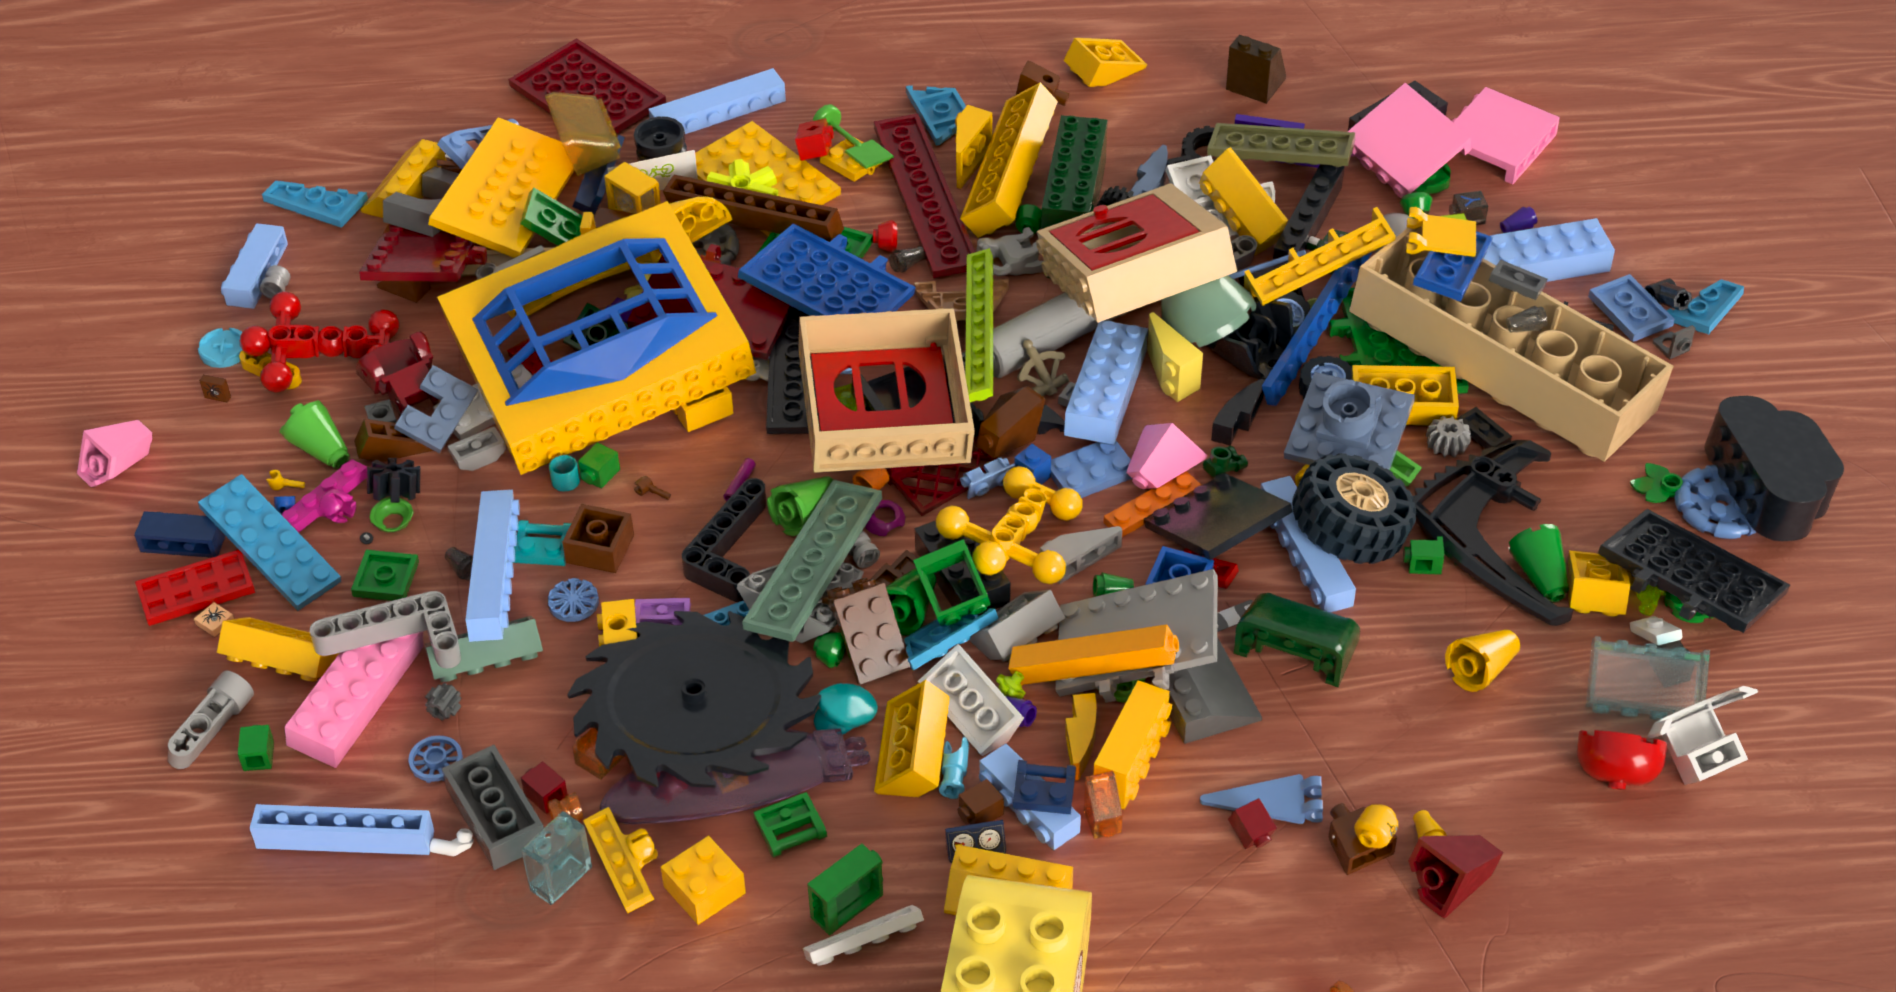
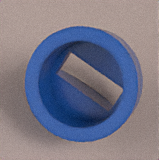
(284, 503)

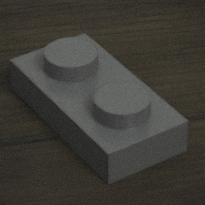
(1518, 279)

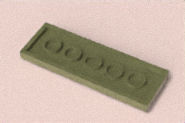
(1283, 144)

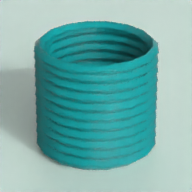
(567, 465)

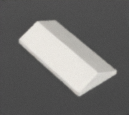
(974, 701)

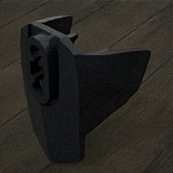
(1259, 341)

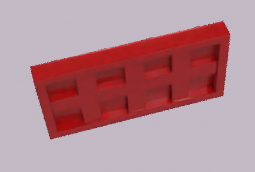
(194, 587)

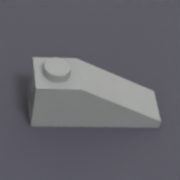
(1084, 548)

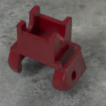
(399, 370)

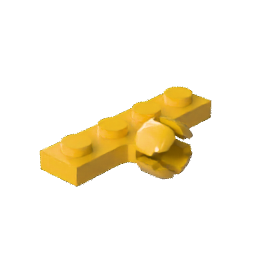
(623, 857)

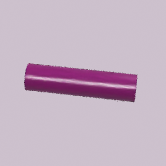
(741, 476)

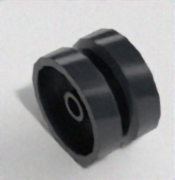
(659, 138)

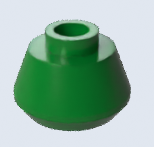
(1419, 199)
(1028, 216)
(830, 649)

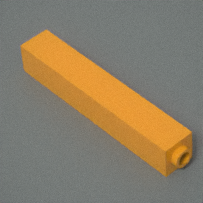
(1095, 654)

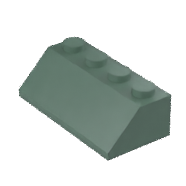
(518, 640)

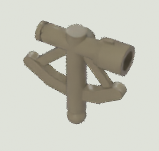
(1048, 383)

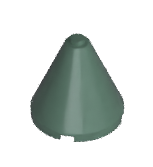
(1208, 310)

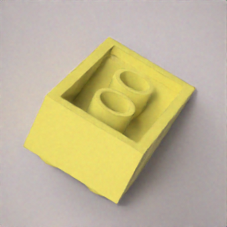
(1173, 359)

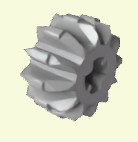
(1448, 436)

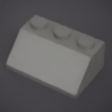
(1019, 624)

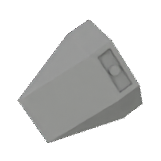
(821, 618)

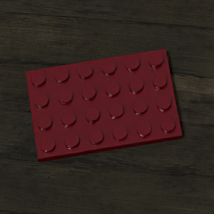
(587, 72)

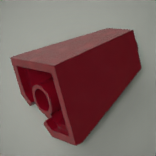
(1451, 869)

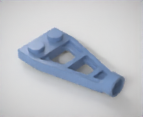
(456, 146)

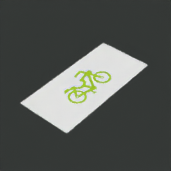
(665, 167)

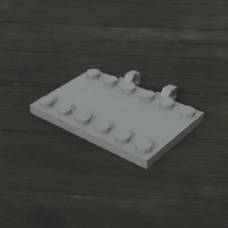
(1182, 603)

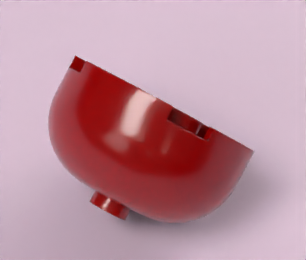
(1620, 758)

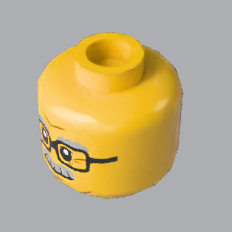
(1376, 826)

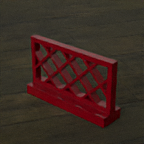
(897, 474)

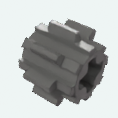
(443, 701)

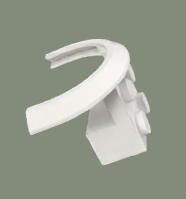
(1698, 739)

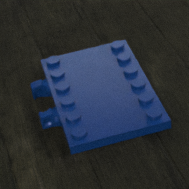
(823, 276)

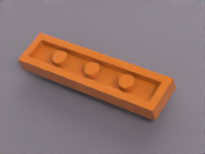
(1132, 514)

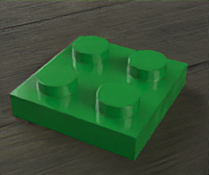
(384, 575)

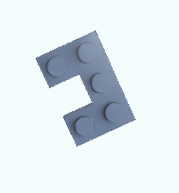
(438, 428)

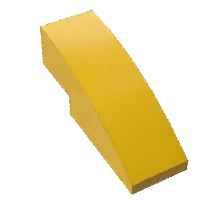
(1081, 731)

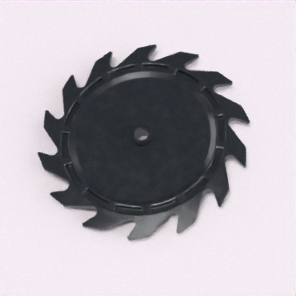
(693, 699)

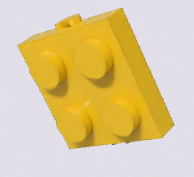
(844, 164)

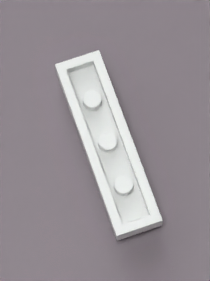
(852, 939)

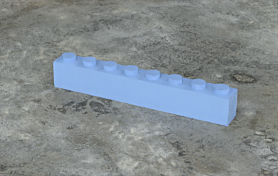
(492, 566)

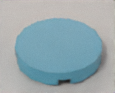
(220, 348)

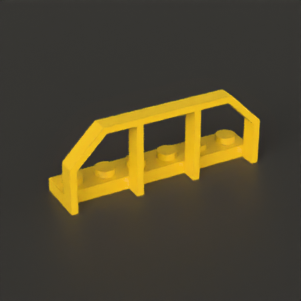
(1320, 261)

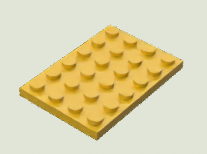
(760, 149)

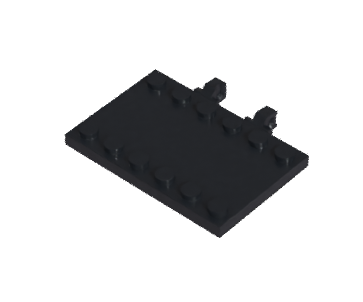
(1693, 570)

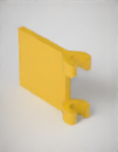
(1441, 234)

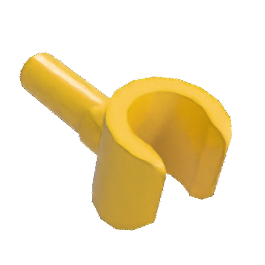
(278, 482)

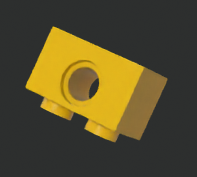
(615, 620)

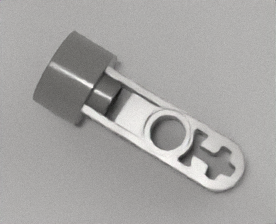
(224, 698)

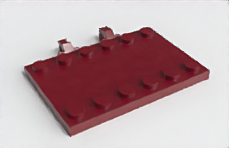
(419, 257)
(756, 311)

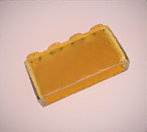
(584, 130)

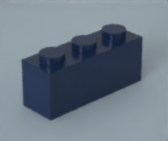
(178, 535)

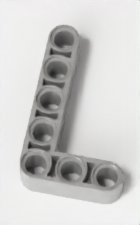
(391, 621)

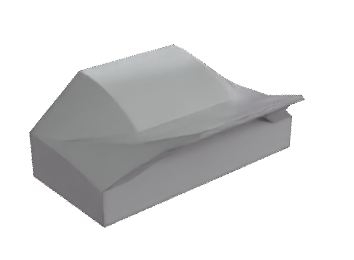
(478, 449)

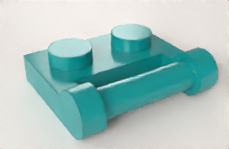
(538, 549)

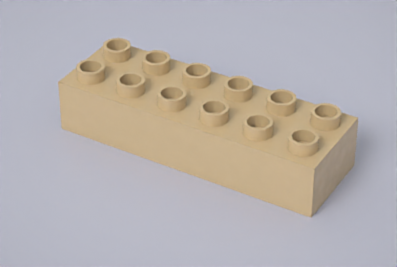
(1565, 377)

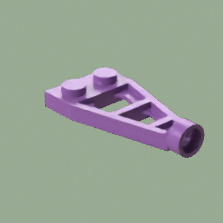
(660, 610)

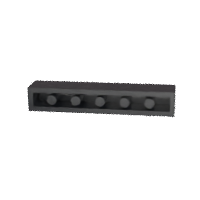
(1311, 210)

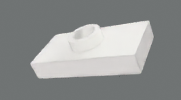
(1656, 630)

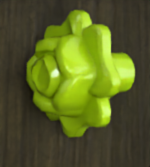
(1011, 685)

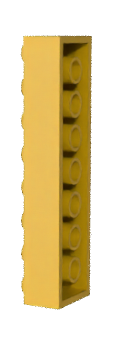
(1009, 161)

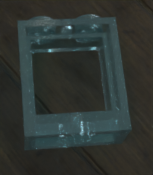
(553, 877)

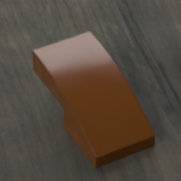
(889, 574)

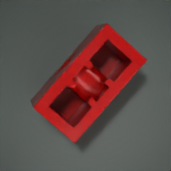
(814, 139)

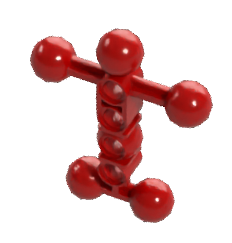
(308, 341)

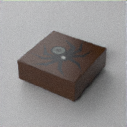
(215, 388)

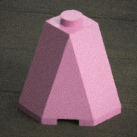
(112, 450)
(1162, 455)

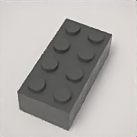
(492, 805)

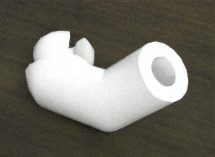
(454, 847)

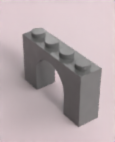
(415, 212)

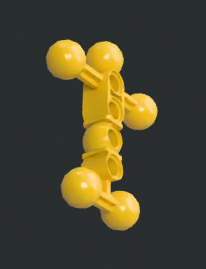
(1020, 520)

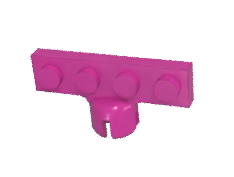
(329, 498)

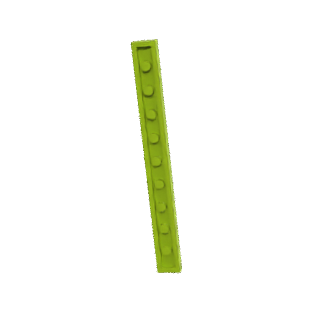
(979, 325)

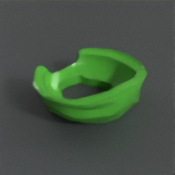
(385, 508)

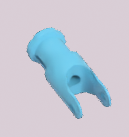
(954, 770)

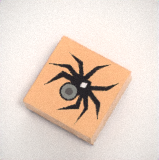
(212, 618)

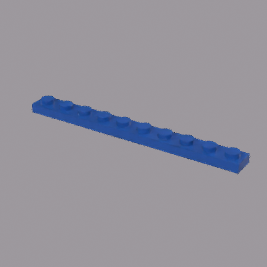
(1310, 330)

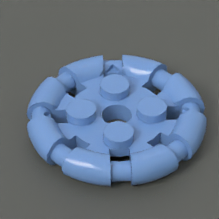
(1703, 506)

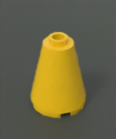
(1481, 658)

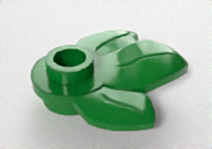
(1657, 484)

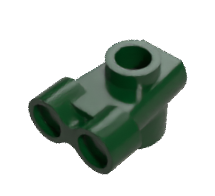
(1224, 460)

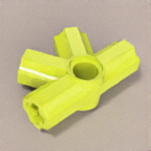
(741, 178)

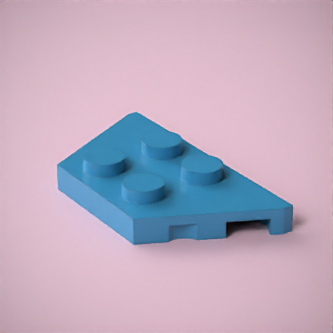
(937, 110)
(935, 640)

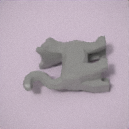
(1014, 252)

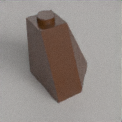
(1011, 422)

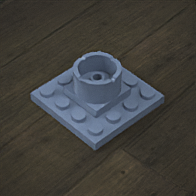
(1349, 419)

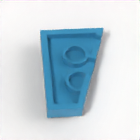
(1709, 307)

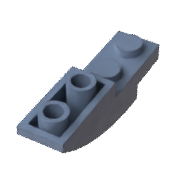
(1152, 172)

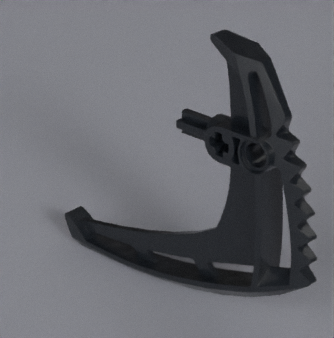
(1495, 479)

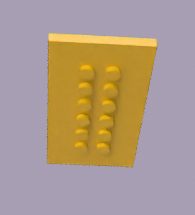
(494, 187)

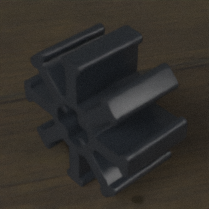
(393, 480)

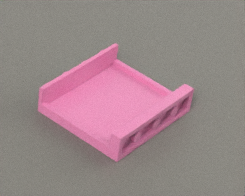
(1506, 131)
(1407, 140)

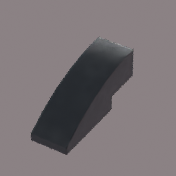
(1238, 413)

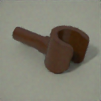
(645, 484)

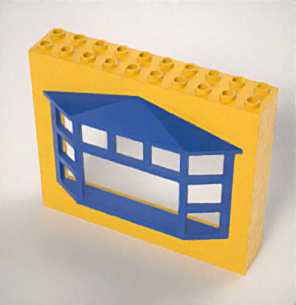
(614, 380)

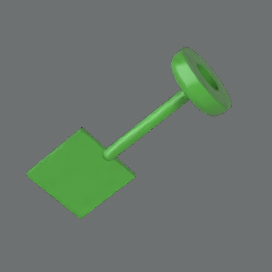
(867, 153)

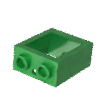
(940, 560)
(845, 888)

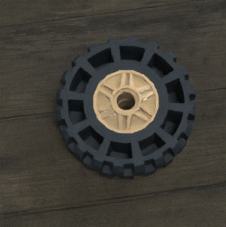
(1354, 508)

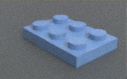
(1631, 308)
(1091, 468)

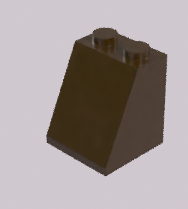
(1254, 69)

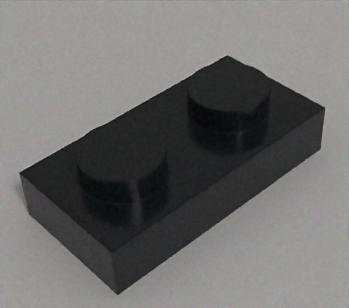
(1484, 429)

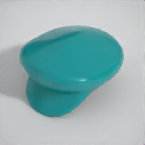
(844, 707)

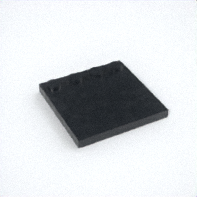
(1217, 515)

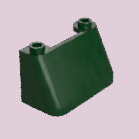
(1300, 632)

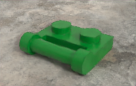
(788, 816)

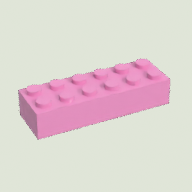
(349, 697)

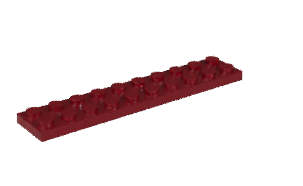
(925, 195)

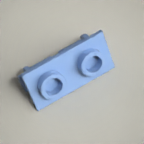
(981, 483)

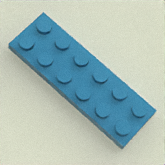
(269, 542)

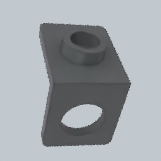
(1680, 342)

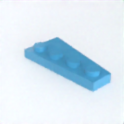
(315, 202)

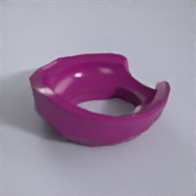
(881, 528)

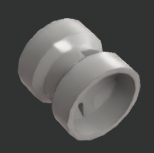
(275, 281)
(864, 552)

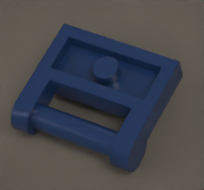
(1044, 795)

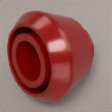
(886, 236)

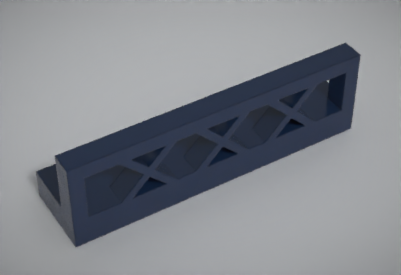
(593, 187)

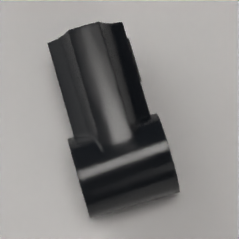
(1669, 294)

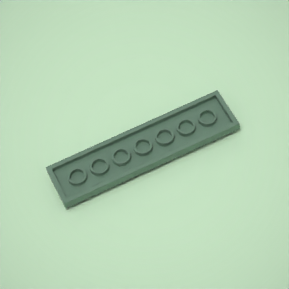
(812, 561)

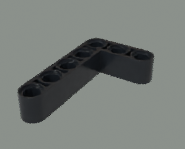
(704, 555)

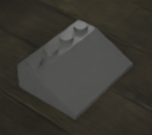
(1209, 699)

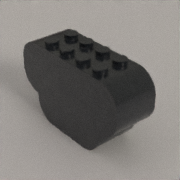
(1773, 465)

